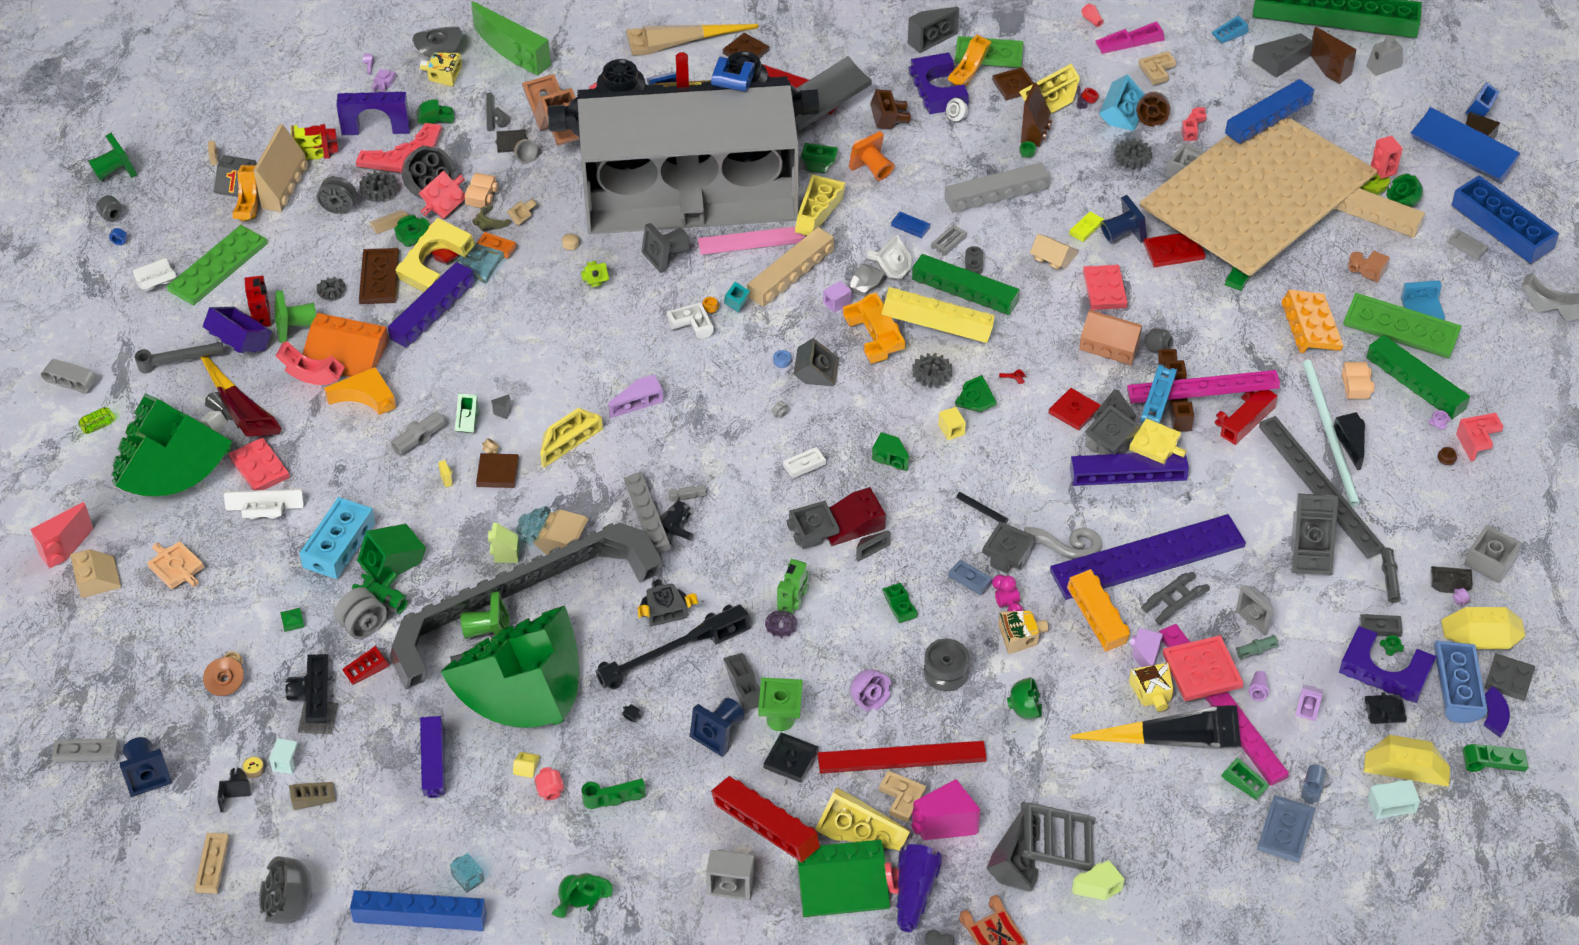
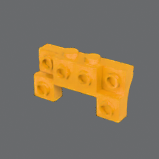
(880, 327)

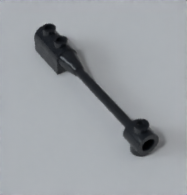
(716, 627)

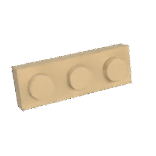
(212, 863)

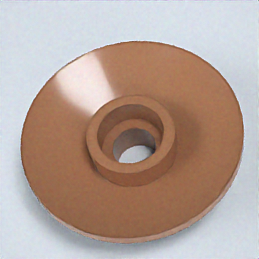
(220, 669)

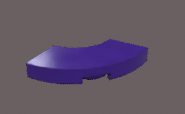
(1497, 712)

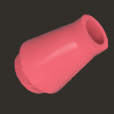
(1091, 14)

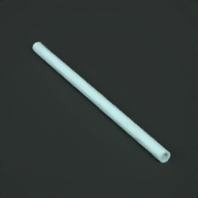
(1331, 433)

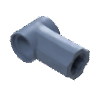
(1313, 783)

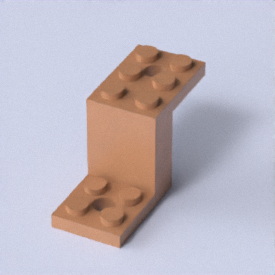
(540, 104)

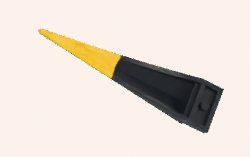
(1203, 728)

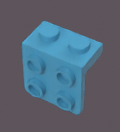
(1423, 298)

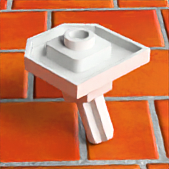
(893, 258)

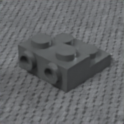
(812, 524)

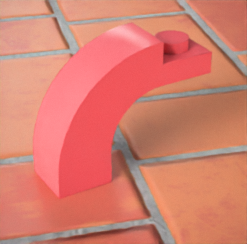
(309, 370)

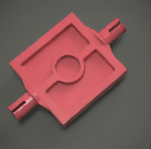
(442, 195)

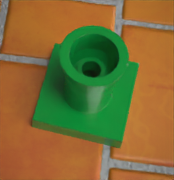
(112, 160)

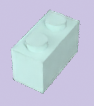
(1393, 799)

